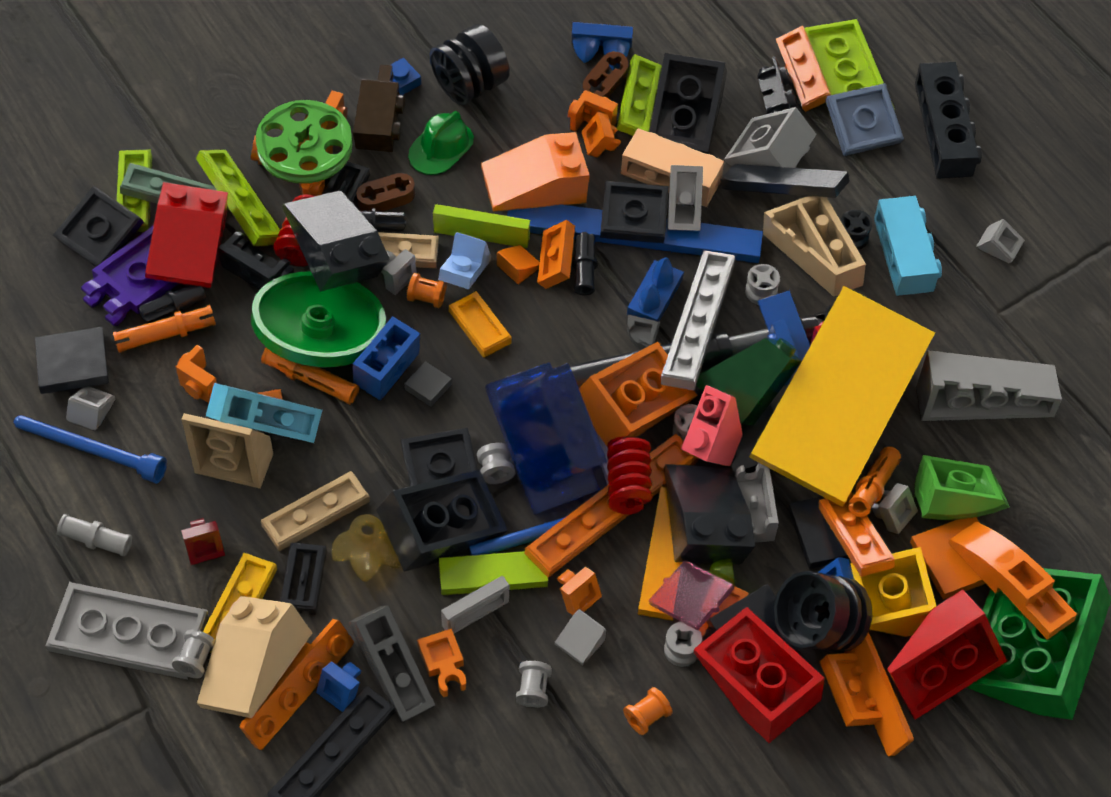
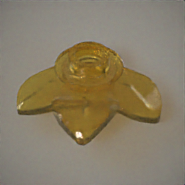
(364, 550)

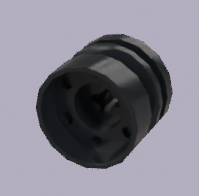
(469, 64)
(822, 612)

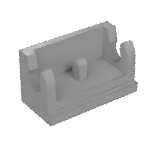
(760, 500)

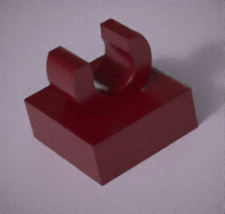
(202, 541)

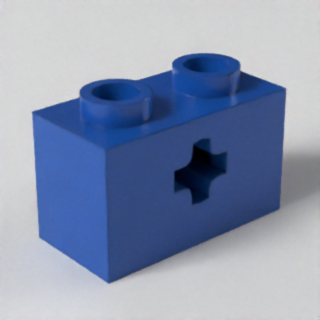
(386, 358)

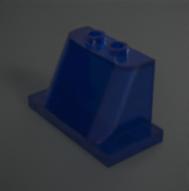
(548, 434)

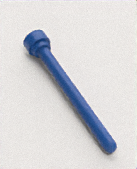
(150, 467)

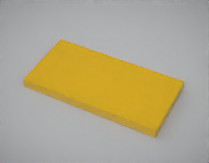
(842, 396)

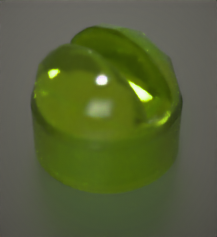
(724, 570)

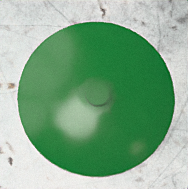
(314, 325)

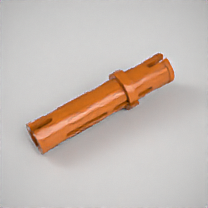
(164, 328)
(314, 376)
(871, 487)

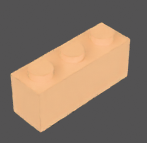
(650, 158)

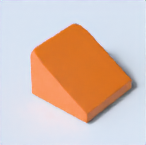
(517, 263)

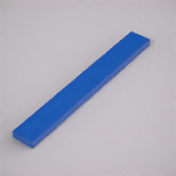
(740, 242)

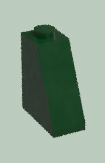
(753, 376)

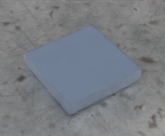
(864, 119)

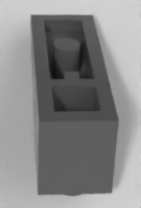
(391, 662)

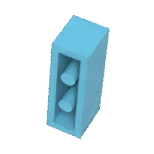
(907, 245)

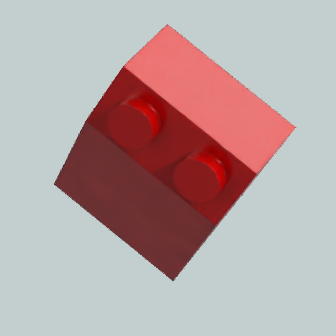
(187, 235)
(945, 654)
(760, 674)

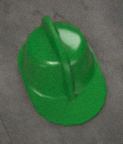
(440, 144)

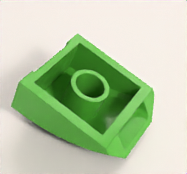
(957, 489)

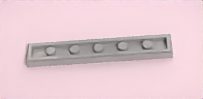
(698, 320)

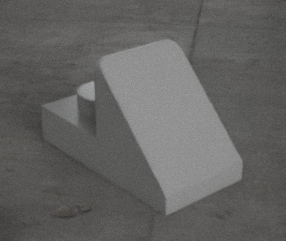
(685, 197)

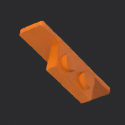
(296, 683)
(867, 695)

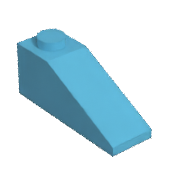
(263, 413)

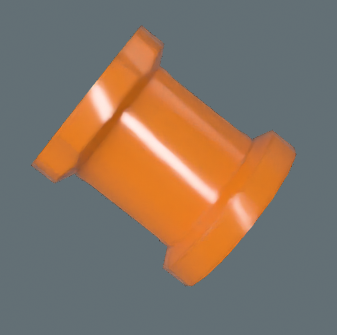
(426, 290)
(647, 711)

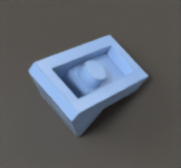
(466, 261)

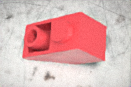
(714, 428)

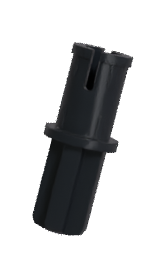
(385, 220)
(584, 264)
(172, 303)

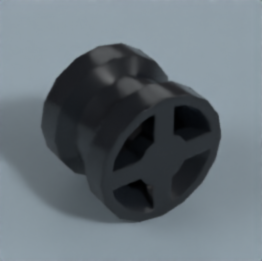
(858, 221)

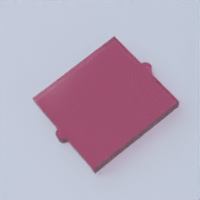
(691, 595)

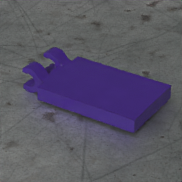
(125, 281)

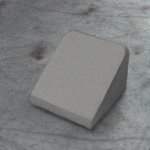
(1001, 241)
(89, 407)
(581, 637)

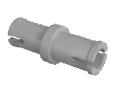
(94, 535)

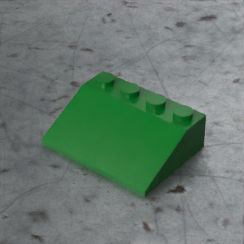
(1041, 672)

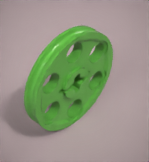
(312, 149)

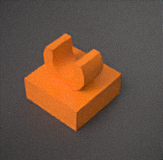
(599, 135)
(579, 590)

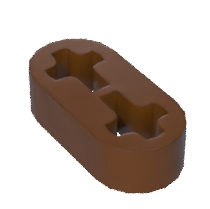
(600, 73)
(386, 193)

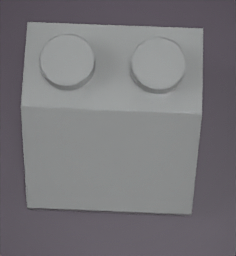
(773, 140)

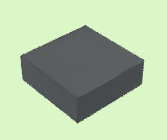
(428, 384)

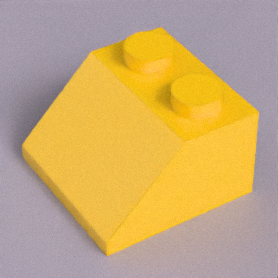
(899, 595)

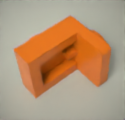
(587, 106)
(192, 376)

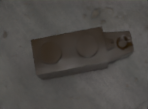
(378, 112)

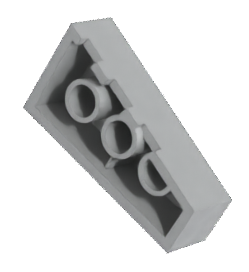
(985, 388)

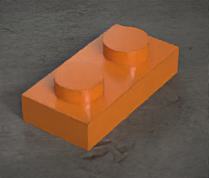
(556, 254)

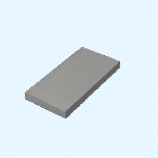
(123, 629)

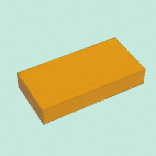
(480, 324)

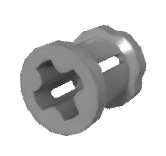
(193, 654)
(533, 684)

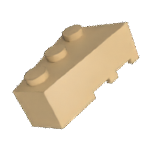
(816, 242)

